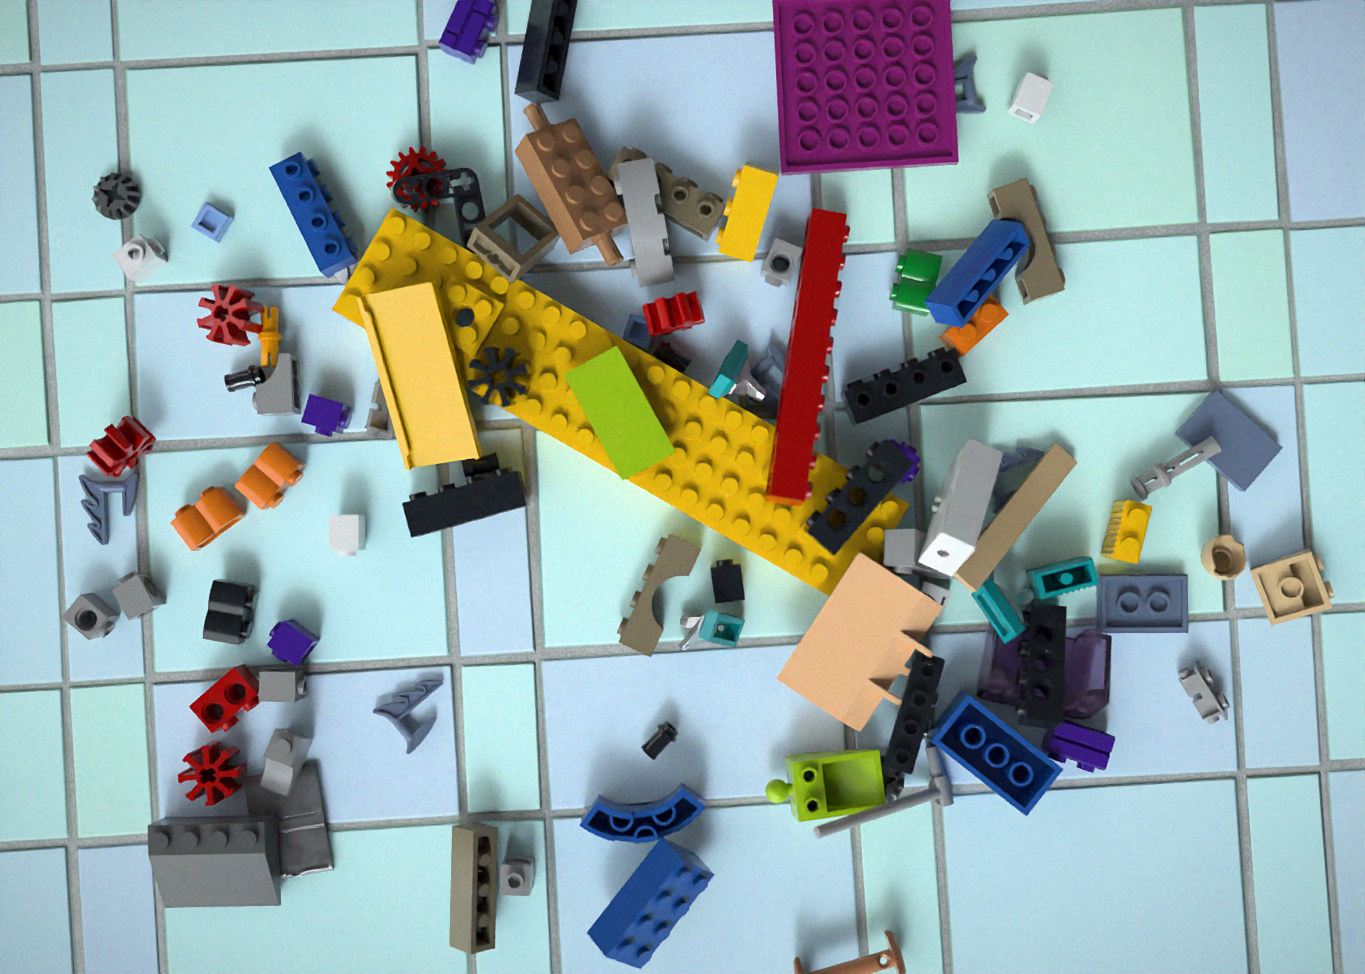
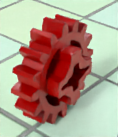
(414, 165)

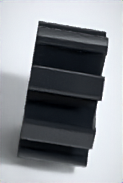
(498, 366)

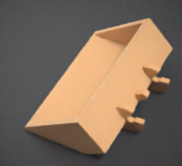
(860, 643)

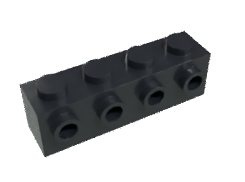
(545, 50)
(902, 387)
(465, 503)

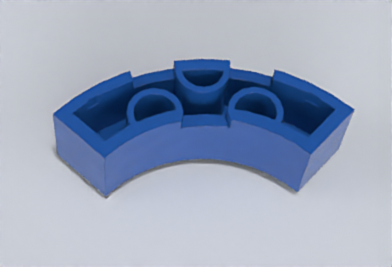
(643, 822)

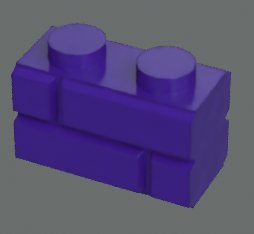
(468, 29)
(1079, 743)

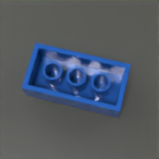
(994, 752)
(650, 904)

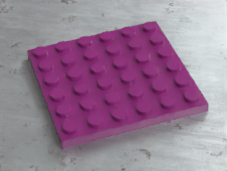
(864, 85)

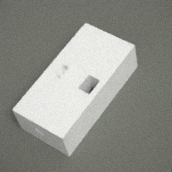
(960, 507)

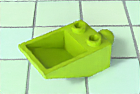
(839, 783)

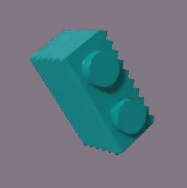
(1062, 577)

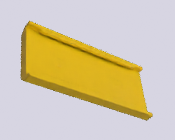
(420, 374)

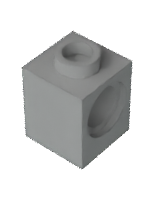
(785, 251)
(137, 595)
(79, 612)
(282, 685)
(517, 876)

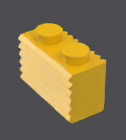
(1126, 531)

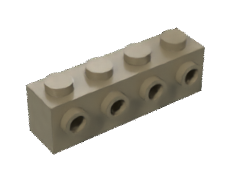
(679, 197)
(473, 887)

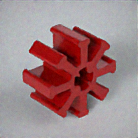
(673, 313)
(230, 315)
(120, 446)
(214, 786)

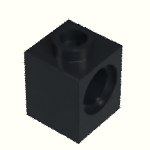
(727, 581)

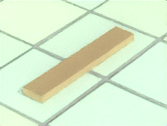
(1015, 516)

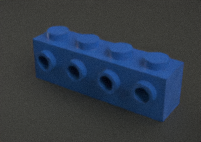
(314, 215)
(977, 273)

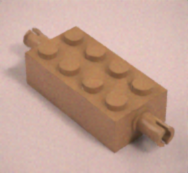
(572, 185)

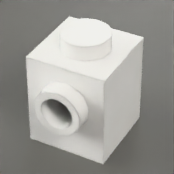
(1031, 97)
(140, 257)
(347, 534)

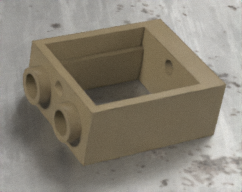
(510, 262)

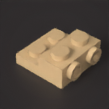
(1292, 586)

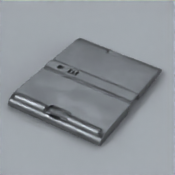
(302, 830)

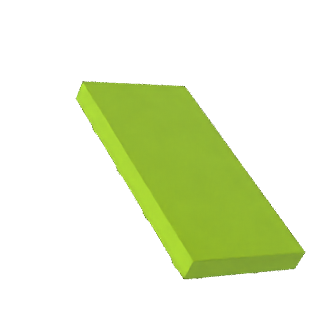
(619, 413)

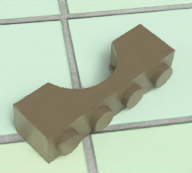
(1041, 275)
(642, 628)

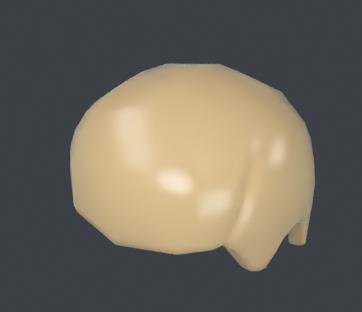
(1223, 557)

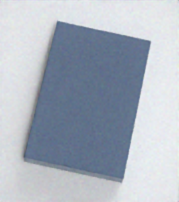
(1243, 444)
(1142, 603)

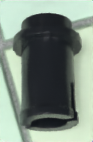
(669, 356)
(245, 378)
(480, 466)
(659, 740)

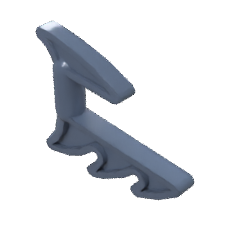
(964, 76)
(772, 358)
(1011, 462)
(97, 493)
(396, 711)

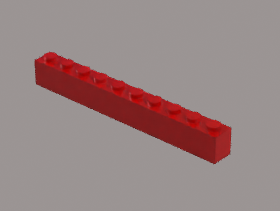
(806, 358)

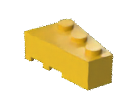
(747, 211)

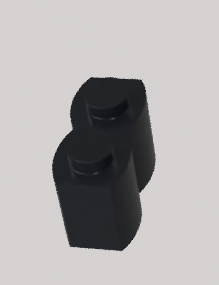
(229, 611)

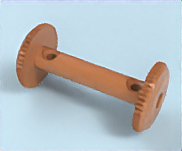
(866, 964)

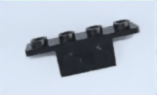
(913, 713)

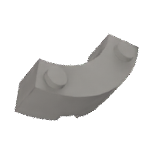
(647, 229)
(903, 552)

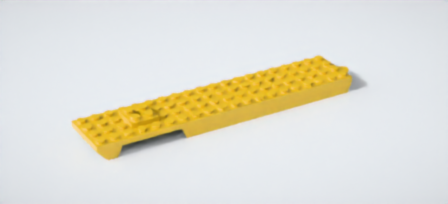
(718, 445)

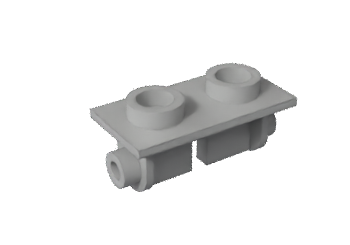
(379, 420)
(1200, 681)

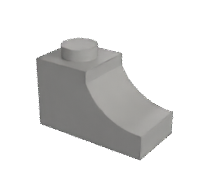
(281, 391)
(284, 760)

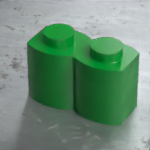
(916, 281)

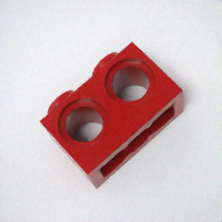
(225, 694)

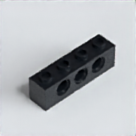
(894, 466)
(1052, 623)

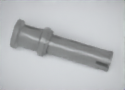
(1163, 478)

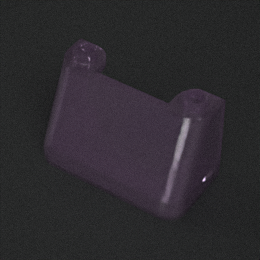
(1085, 672)

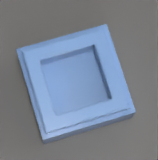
(212, 222)

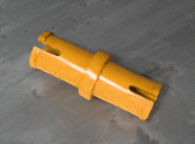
(270, 337)

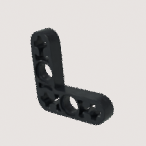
(459, 195)

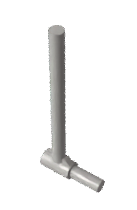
(938, 792)

